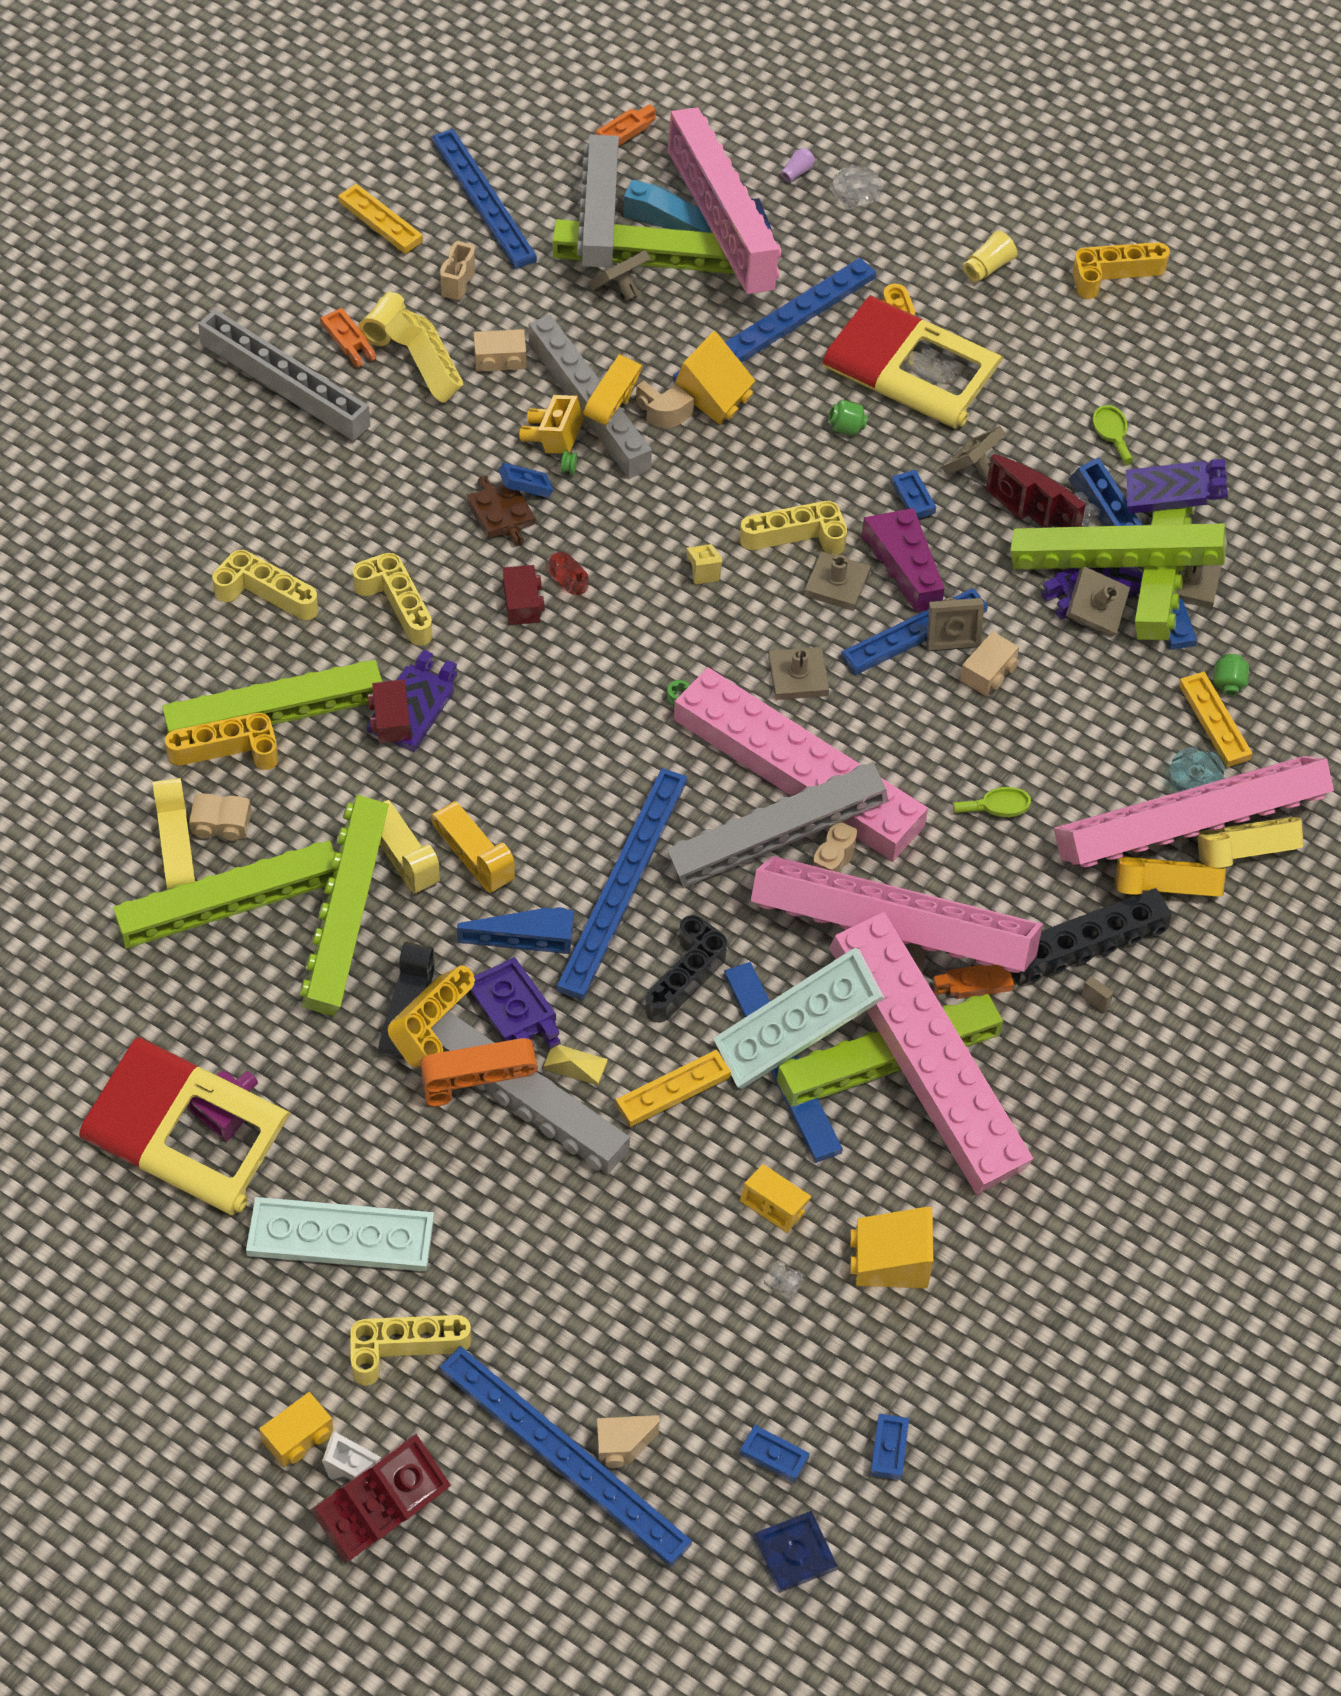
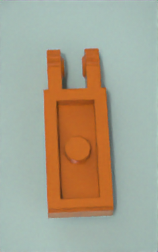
(347, 336)

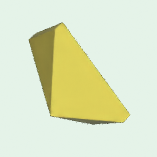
(575, 1064)

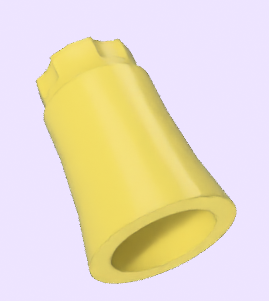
(990, 256)
(374, 323)

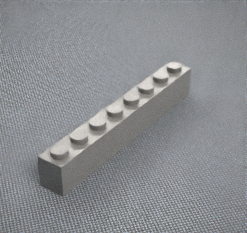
(598, 201)
(284, 375)
(579, 380)
(778, 824)
(545, 1104)

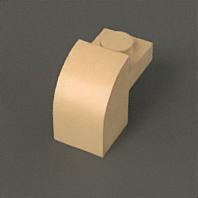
(664, 409)

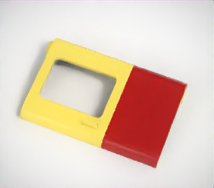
(879, 342)
(146, 1102)

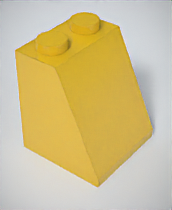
(715, 379)
(893, 1249)

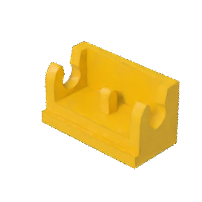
(774, 1198)

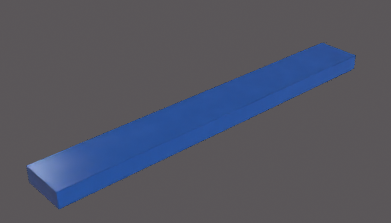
(484, 199)
(809, 1115)

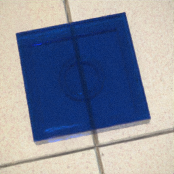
(795, 1551)

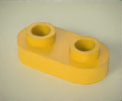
(901, 297)

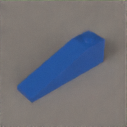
(1104, 493)
(528, 930)

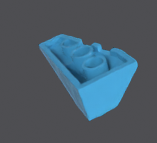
(662, 208)

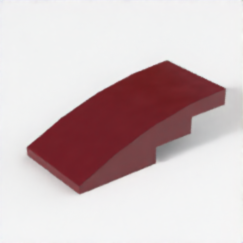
(1033, 494)
(380, 1498)

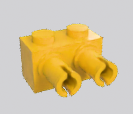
(558, 424)

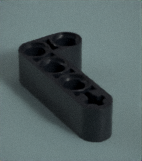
(415, 976)
(663, 997)

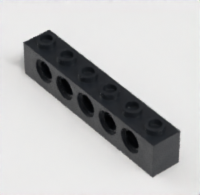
(1096, 925)

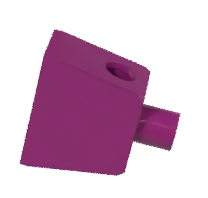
(216, 1119)

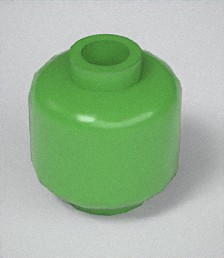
(847, 417)
(1231, 674)

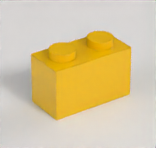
(297, 1430)

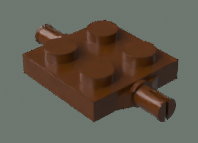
(500, 510)

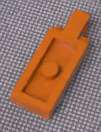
(629, 124)
(973, 981)

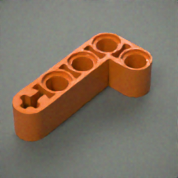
(474, 1067)

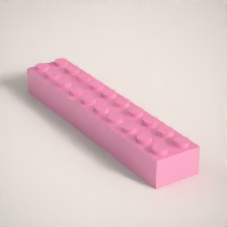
(723, 201)
(790, 756)
(1193, 810)
(914, 915)
(936, 1059)

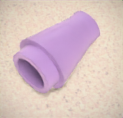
(799, 163)

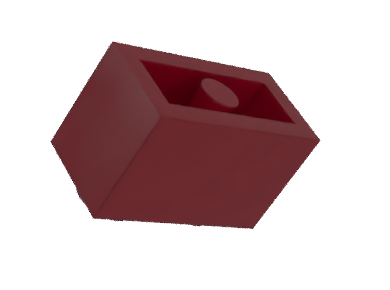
(521, 595)
(391, 711)

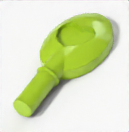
(1113, 427)
(998, 802)

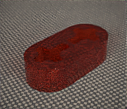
(565, 576)

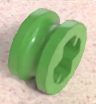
(569, 462)
(673, 688)

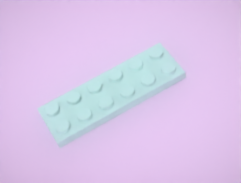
(799, 1018)
(340, 1234)

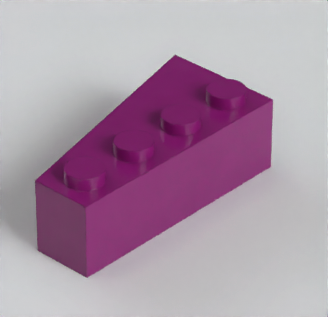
(905, 553)

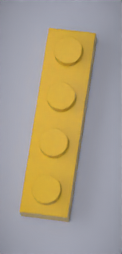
(380, 218)
(1215, 719)
(673, 1088)

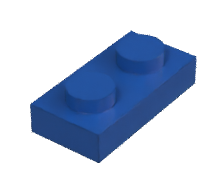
(525, 480)
(913, 493)
(1183, 635)
(889, 1446)
(774, 1453)

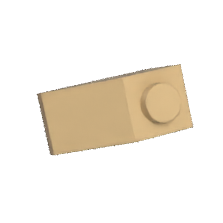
(624, 1438)

